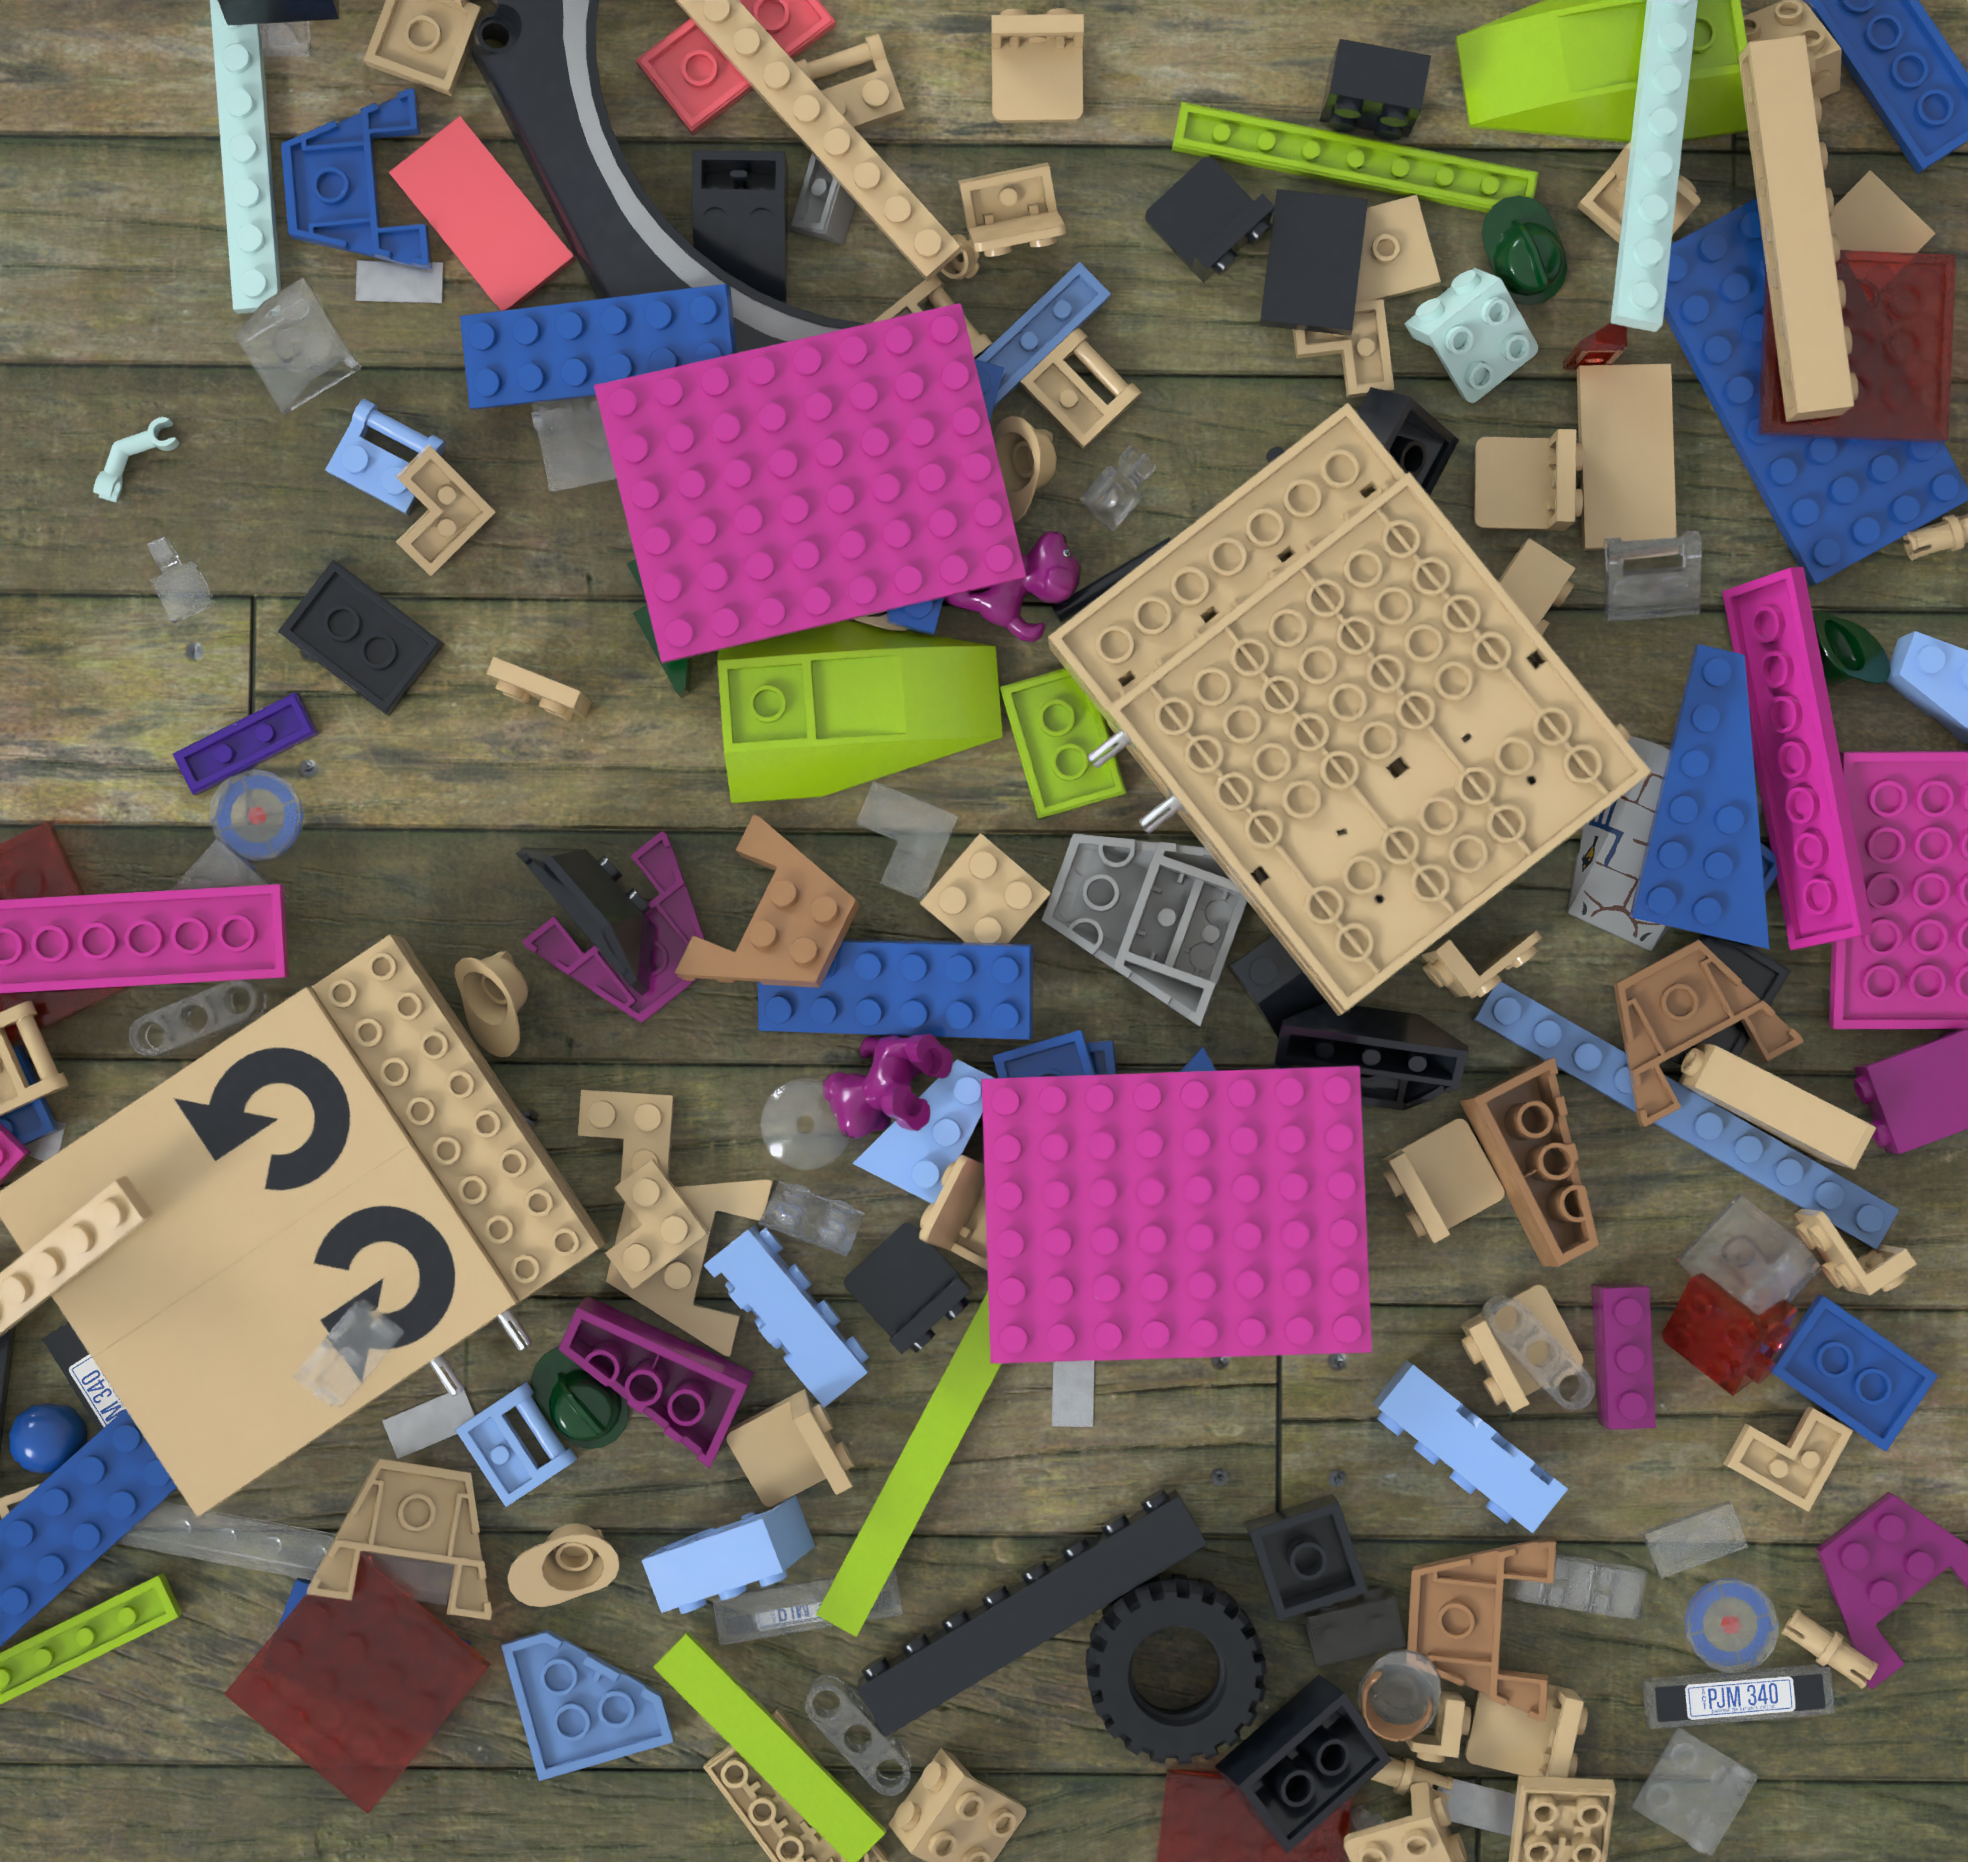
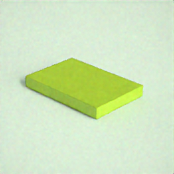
(1054, 735)

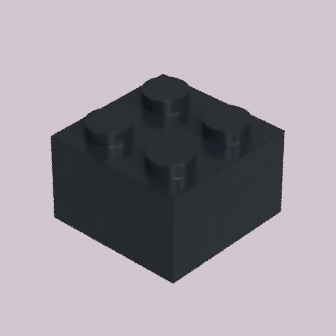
(1374, 89)
(1306, 1557)

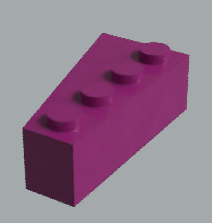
(659, 1374)

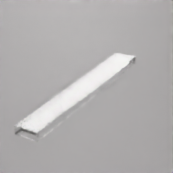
(273, 1548)

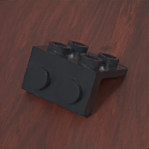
(1209, 219)
(908, 1288)

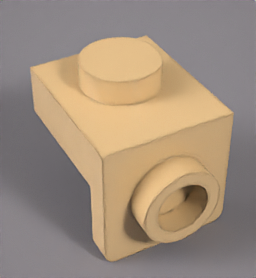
(1451, 1722)

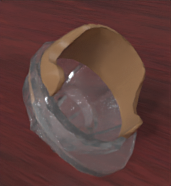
(1400, 1695)

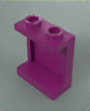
(1917, 1093)

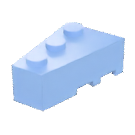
(1933, 679)
(920, 1157)
(729, 1557)

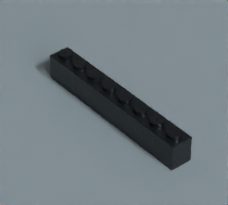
(1029, 1612)

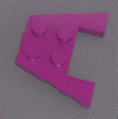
(674, 926)
(1881, 1564)

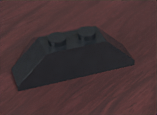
(599, 907)
(1398, 1053)

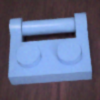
(372, 467)
(502, 1452)

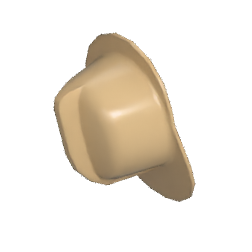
(1025, 461)
(491, 998)
(564, 1567)

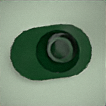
(1524, 249)
(1849, 651)
(577, 1402)

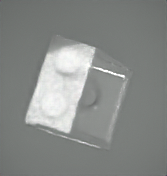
(296, 346)
(1751, 1257)

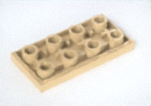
(1877, 220)
(1627, 453)
(768, 1815)
(1562, 1819)

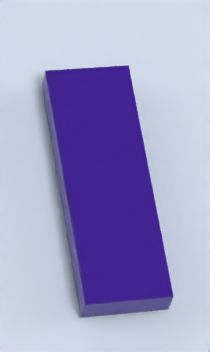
(245, 743)

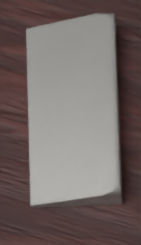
(822, 206)

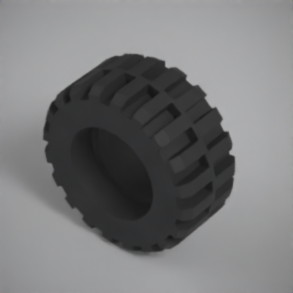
(1186, 1730)

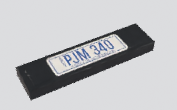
(84, 1375)

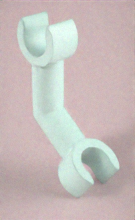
(110, 481)

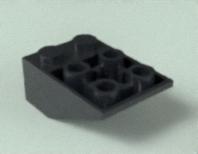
(743, 215)

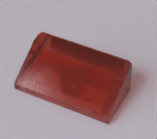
(1598, 348)

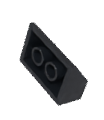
(1409, 435)
(1274, 982)
(1303, 1762)

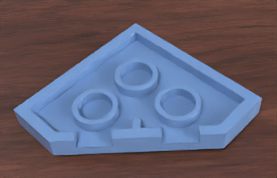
(580, 1706)

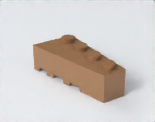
(1533, 1156)

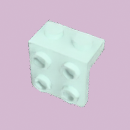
(1475, 332)

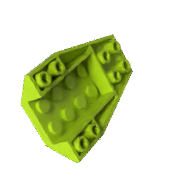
(1577, 64)
(849, 707)

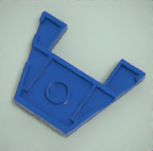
(334, 185)

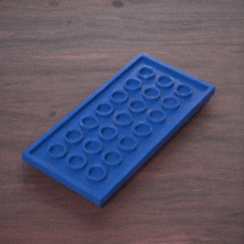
(1825, 494)

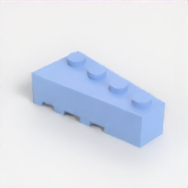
(790, 1314)
(1469, 1447)

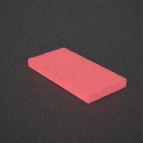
(701, 80)
(482, 215)

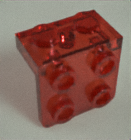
(1725, 1335)

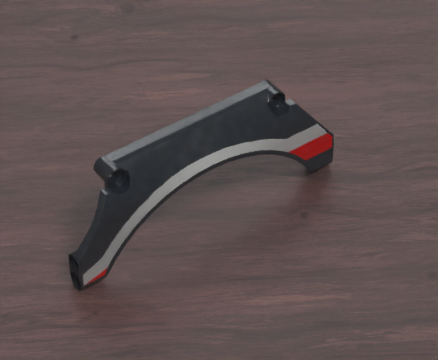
(558, 117)

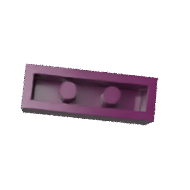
(1623, 1356)

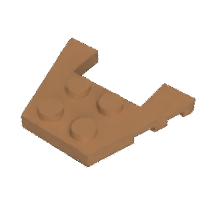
(793, 927)
(1679, 1005)
(1459, 1619)

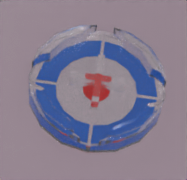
(257, 814)
(1731, 1625)

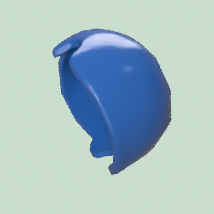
(46, 1437)

